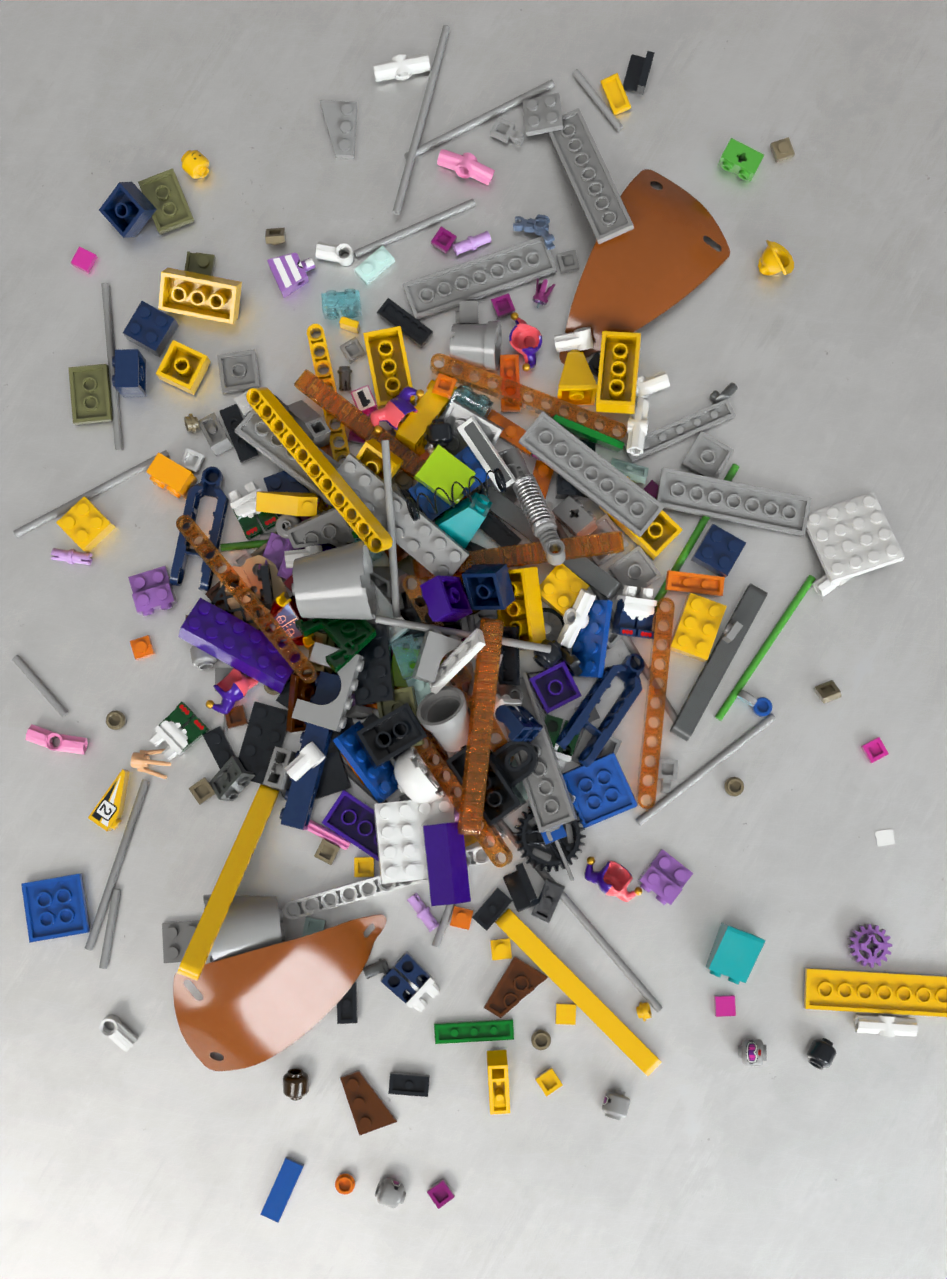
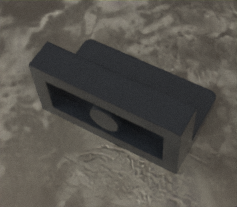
(638, 73)
(521, 889)

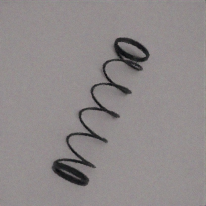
(415, 516)

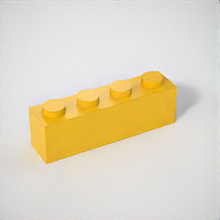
(429, 408)

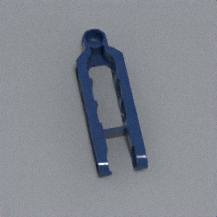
(209, 486)
(629, 674)

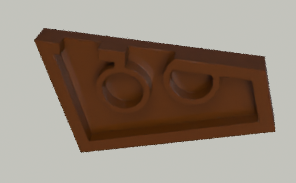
(300, 691)
(513, 986)
(366, 1106)

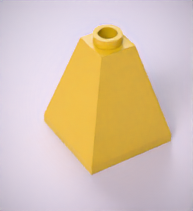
(577, 380)

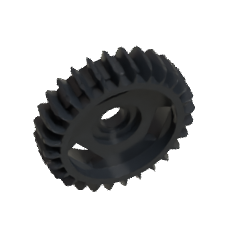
(531, 838)

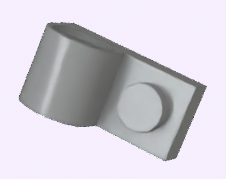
(215, 434)

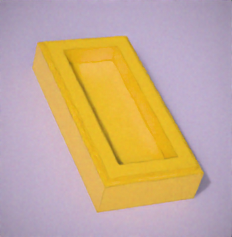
(615, 94)

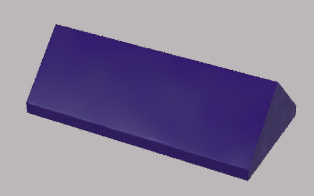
(446, 864)

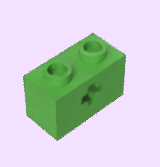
(737, 151)

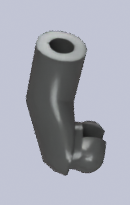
(726, 393)

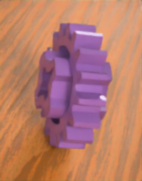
(871, 954)

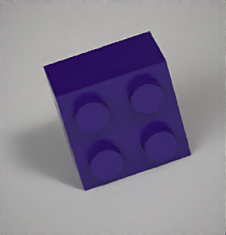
(445, 599)
(555, 687)

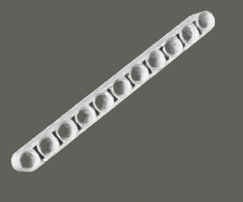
(319, 898)

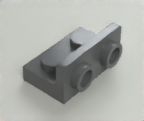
(231, 780)

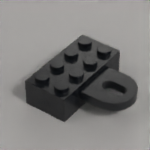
(501, 790)

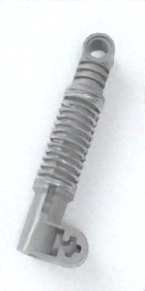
(534, 504)

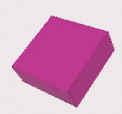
(84, 259)
(874, 750)
(724, 1005)

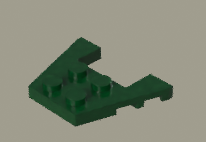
(348, 634)

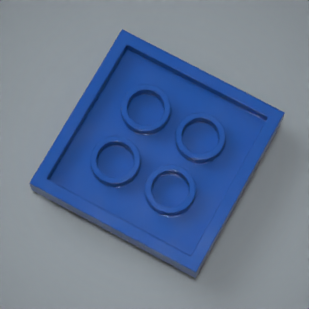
(599, 790)
(55, 907)

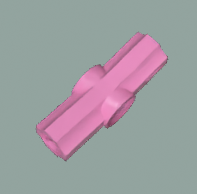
(465, 166)
(67, 742)

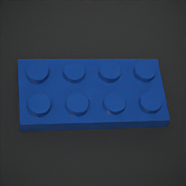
(469, 459)
(592, 640)
(379, 781)

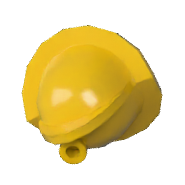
(775, 260)

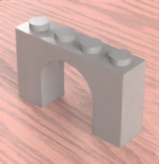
(432, 651)
(332, 714)

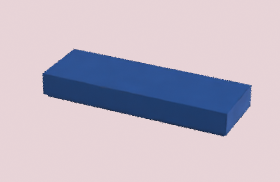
(282, 1189)

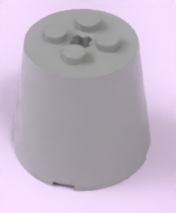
(335, 584)
(248, 926)

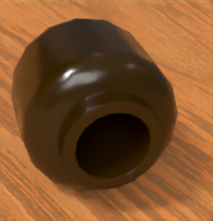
(295, 1084)

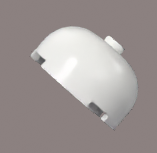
(416, 778)

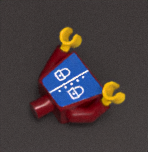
(286, 613)

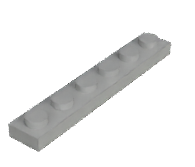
(685, 428)

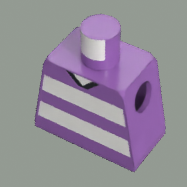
(290, 272)

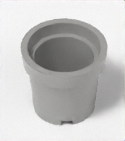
(477, 344)
(446, 717)

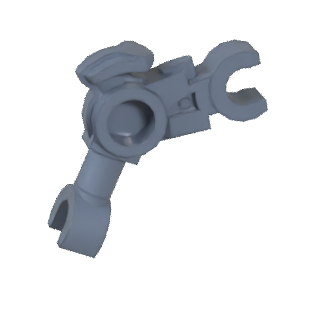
(538, 226)

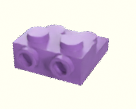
(275, 552)
(152, 591)
(665, 877)

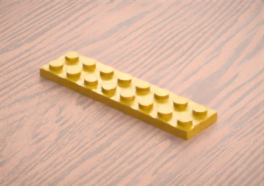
(875, 992)

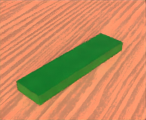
(589, 434)
(474, 1031)

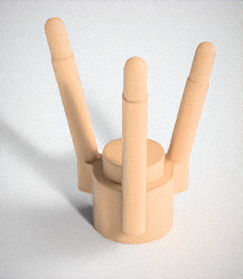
(141, 760)

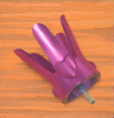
(541, 296)

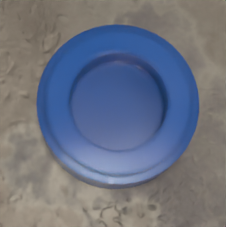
(762, 707)

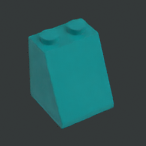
(465, 518)
(734, 953)

